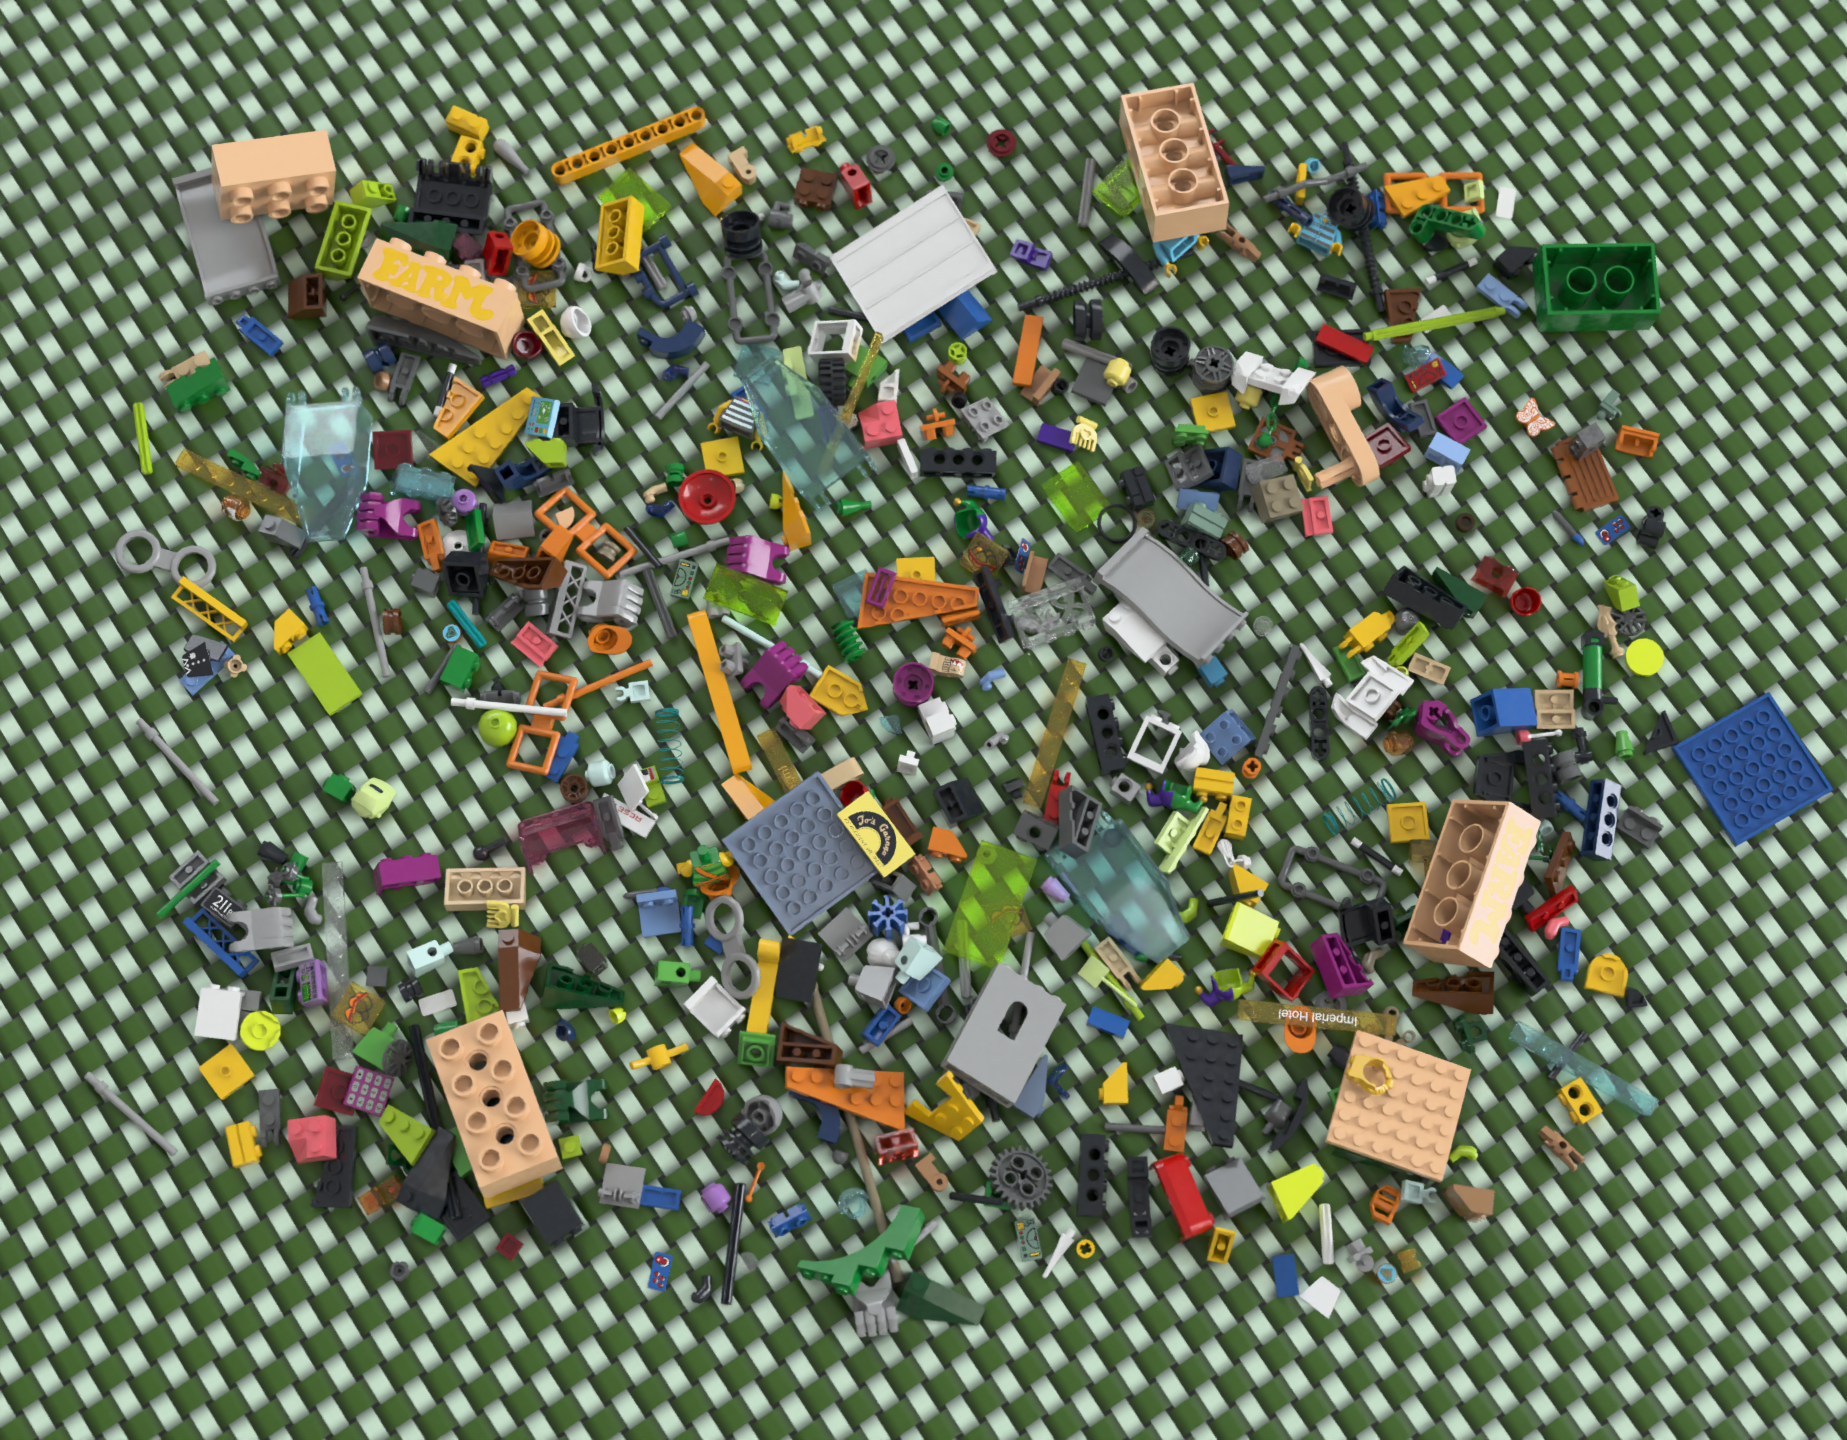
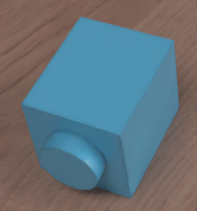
(1213, 673)

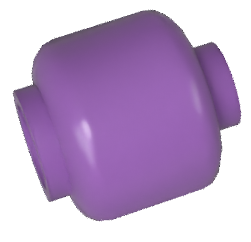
(464, 501)
(715, 1198)

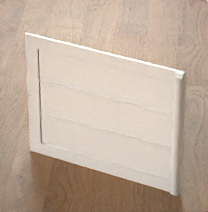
(913, 263)

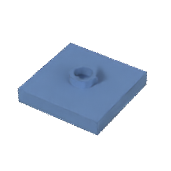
(925, 991)

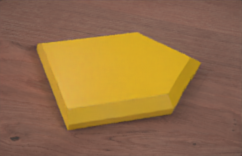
(839, 693)

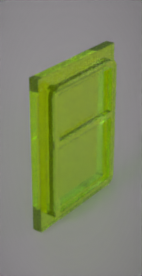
(632, 184)
(1119, 189)
(1076, 496)

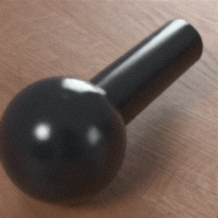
(481, 852)

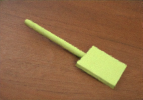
(1095, 972)

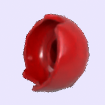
(1525, 601)
(852, 791)

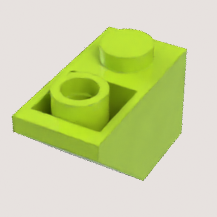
(372, 194)
(550, 453)
(1622, 593)

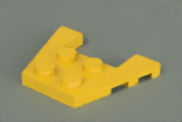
(953, 1117)

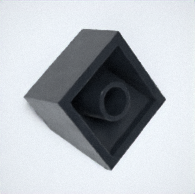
(466, 573)

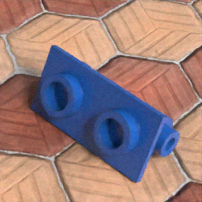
(1379, 218)
(797, 1217)

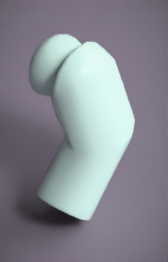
(784, 283)

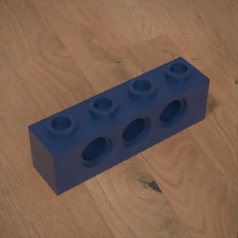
(1600, 820)

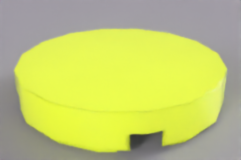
(1644, 657)
(260, 1030)

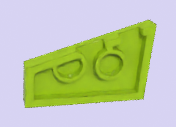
(476, 995)
(406, 1133)

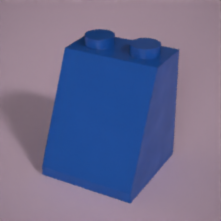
(1503, 711)

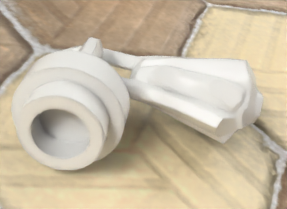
(1225, 848)

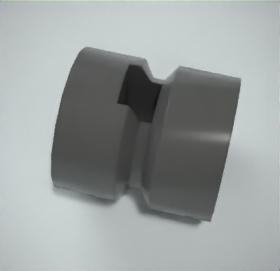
(536, 602)
(1565, 768)

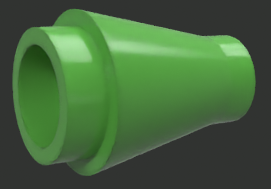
(1623, 748)

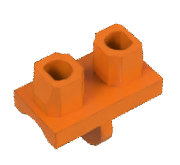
(929, 429)
(966, 647)

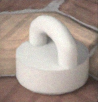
(579, 272)

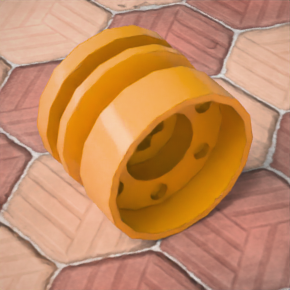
(535, 243)

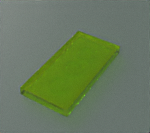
(745, 594)

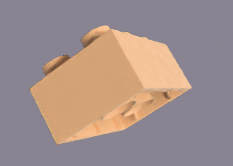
(273, 176)

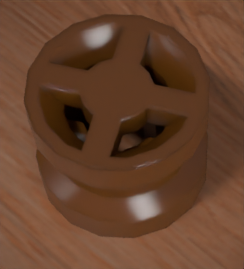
(1390, 713)

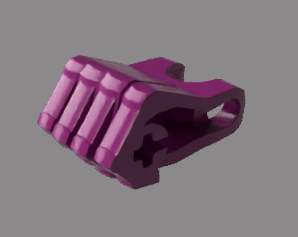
(385, 518)
(755, 557)
(775, 671)
(1425, 728)

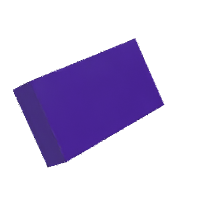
(1055, 437)

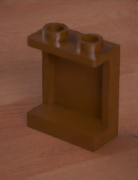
(901, 821)

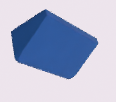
(1108, 1022)
(880, 1025)
(1285, 1275)

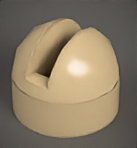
(738, 485)

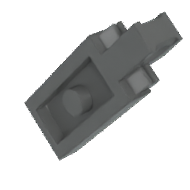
(1068, 570)
(609, 821)

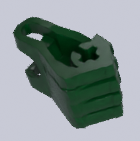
(572, 1101)

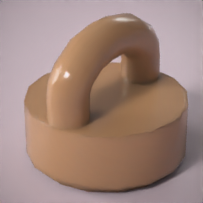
(382, 381)

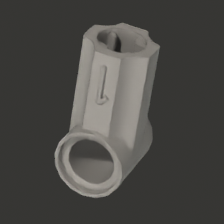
(805, 294)
(849, 1077)

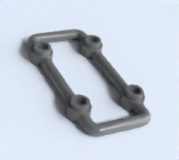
(522, 272)
(735, 324)
(1311, 855)

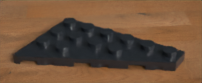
(1212, 1074)

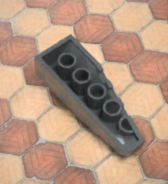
(418, 339)

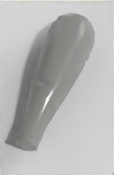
(503, 149)

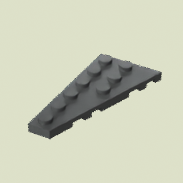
(1281, 692)

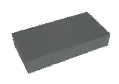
(1427, 428)

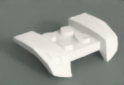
(1252, 371)
(1370, 697)

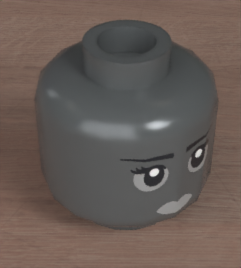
(1405, 620)

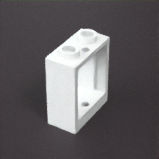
(851, 343)
(1145, 762)

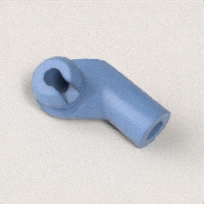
(992, 675)

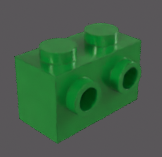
(460, 669)

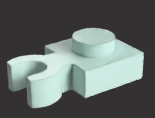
(636, 692)
(1415, 1193)

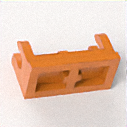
(1636, 441)

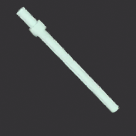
(762, 641)

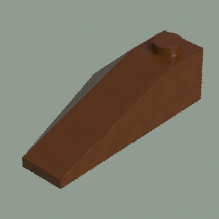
(530, 572)

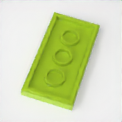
(324, 674)

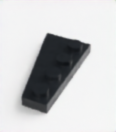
(337, 1180)

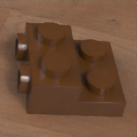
(815, 189)

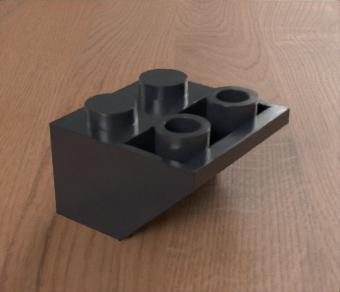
(957, 802)

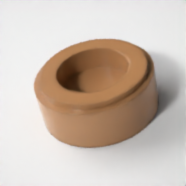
(604, 1153)

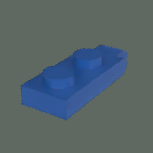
(259, 335)
(563, 755)
(1568, 953)

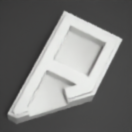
(889, 387)

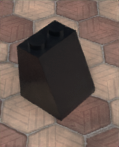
(553, 1213)

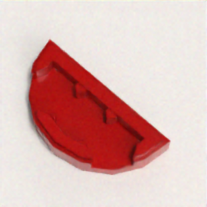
(711, 1100)

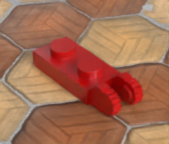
(1052, 805)

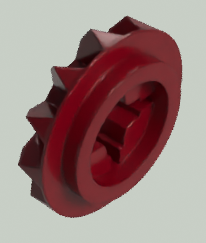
(1003, 136)

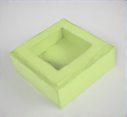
(1473, 191)

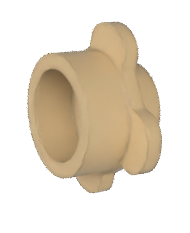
(240, 666)

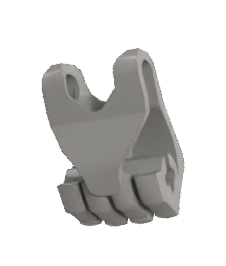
(614, 601)
(263, 929)
(875, 1308)

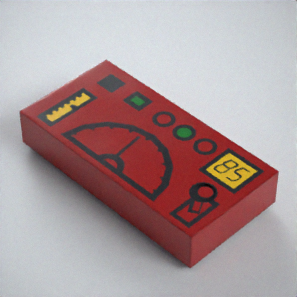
(1425, 375)

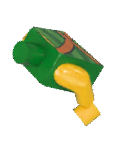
(706, 866)

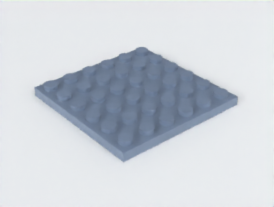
(800, 854)

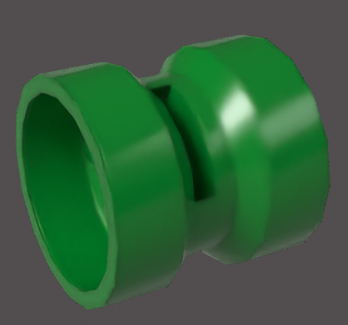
(675, 474)

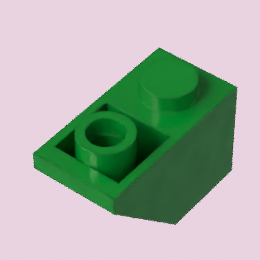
(428, 1228)

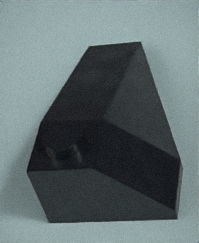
(427, 1182)

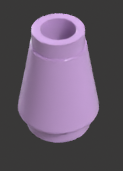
(1055, 889)

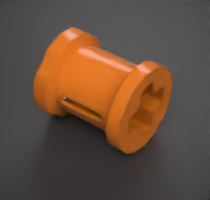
(1573, 682)
(1256, 765)

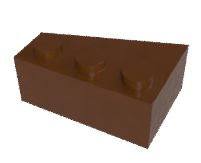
(805, 1050)

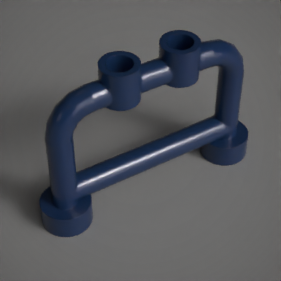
(649, 293)

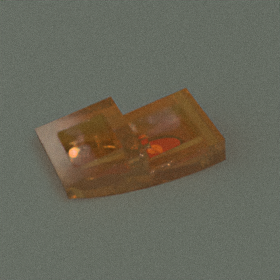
(380, 1195)

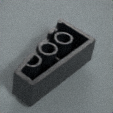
(1424, 598)

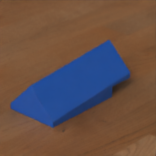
(964, 315)

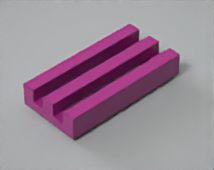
(875, 603)

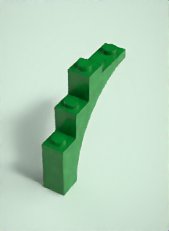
(872, 1260)

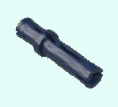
(1290, 208)

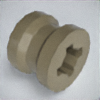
(608, 551)

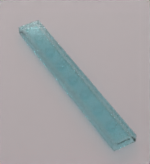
(1582, 1067)

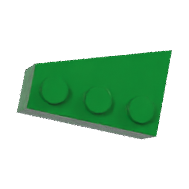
(198, 387)

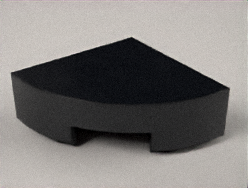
(1436, 243)
(1634, 998)

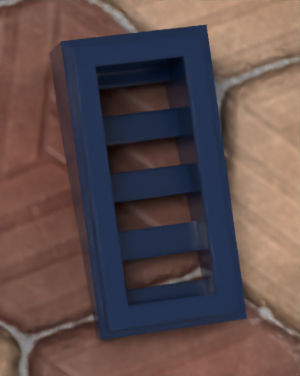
(1242, 173)

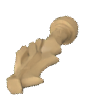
(1607, 626)

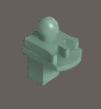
(1606, 408)

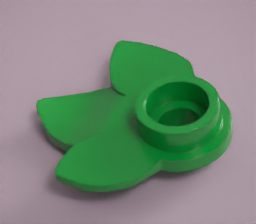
(1405, 716)

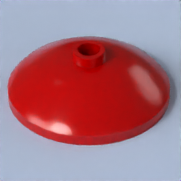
(702, 486)

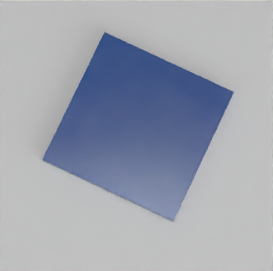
(1752, 769)

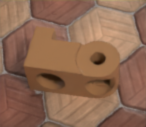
(936, 1180)

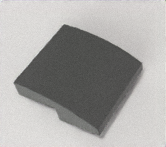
(1092, 384)
(1189, 468)
(189, 871)

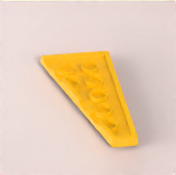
(485, 439)

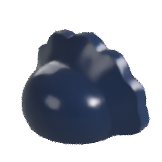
(565, 1031)

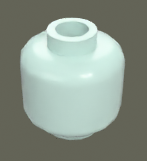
(600, 773)

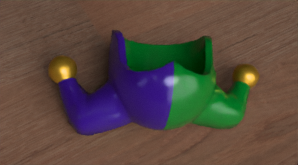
(970, 520)
(1174, 797)

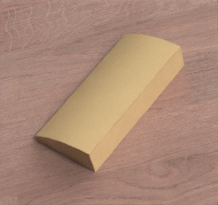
(471, 888)

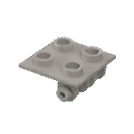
(983, 418)
(845, 934)
(622, 1185)

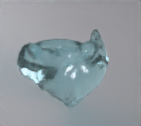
(1415, 356)
(846, 1196)

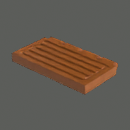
(1587, 478)

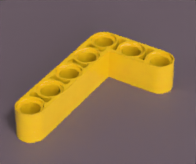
(762, 1000)

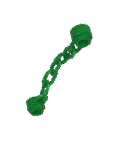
(1265, 440)

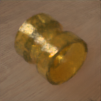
(1408, 1260)

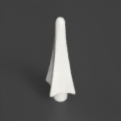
(1321, 673)
(1063, 1244)

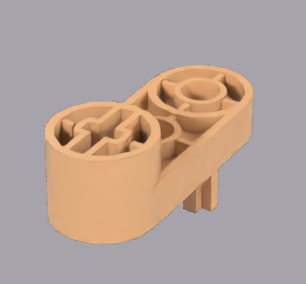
(1332, 400)

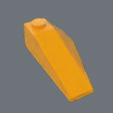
(711, 180)

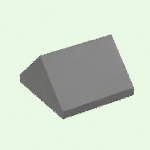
(513, 520)

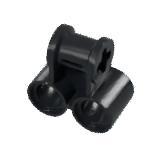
(1651, 528)

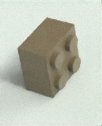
(1277, 498)

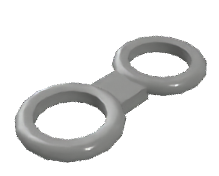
(163, 558)
(732, 946)

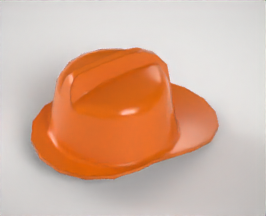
(609, 639)
(722, 887)
(1299, 1038)

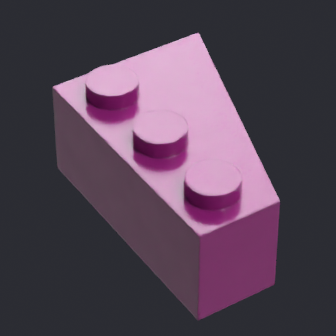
(406, 872)
(1338, 968)

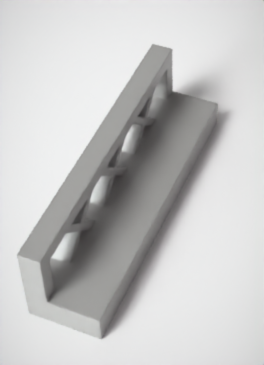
(558, 602)

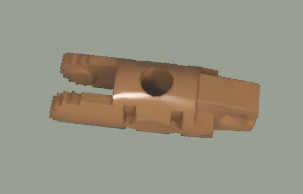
(1239, 243)
(1554, 1141)

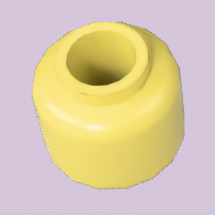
(1117, 372)
(1250, 397)

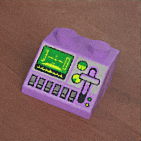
(313, 984)

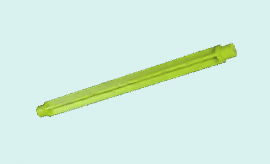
(1434, 323)

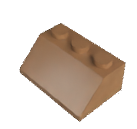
(1470, 1201)

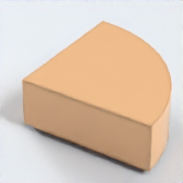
(566, 517)

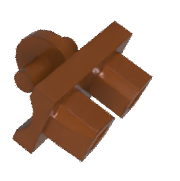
(949, 381)

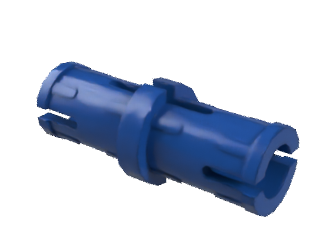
(986, 492)
(317, 606)
(1570, 806)
(687, 925)

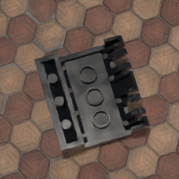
(453, 195)

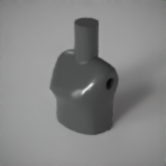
(1276, 1116)

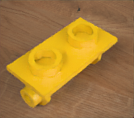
(813, 138)

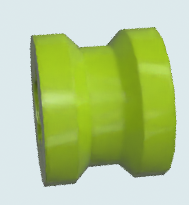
(955, 350)

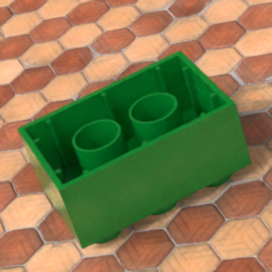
(1596, 287)

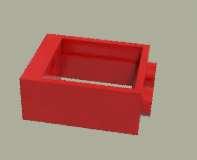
(1269, 961)

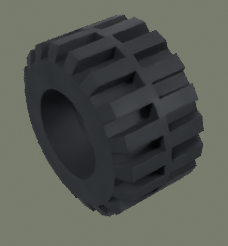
(832, 380)

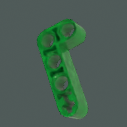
(1438, 218)

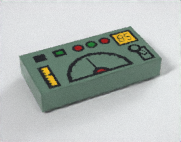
(684, 579)
(1028, 1240)

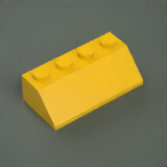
(620, 236)

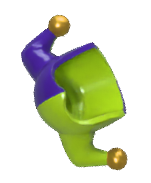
(1226, 986)

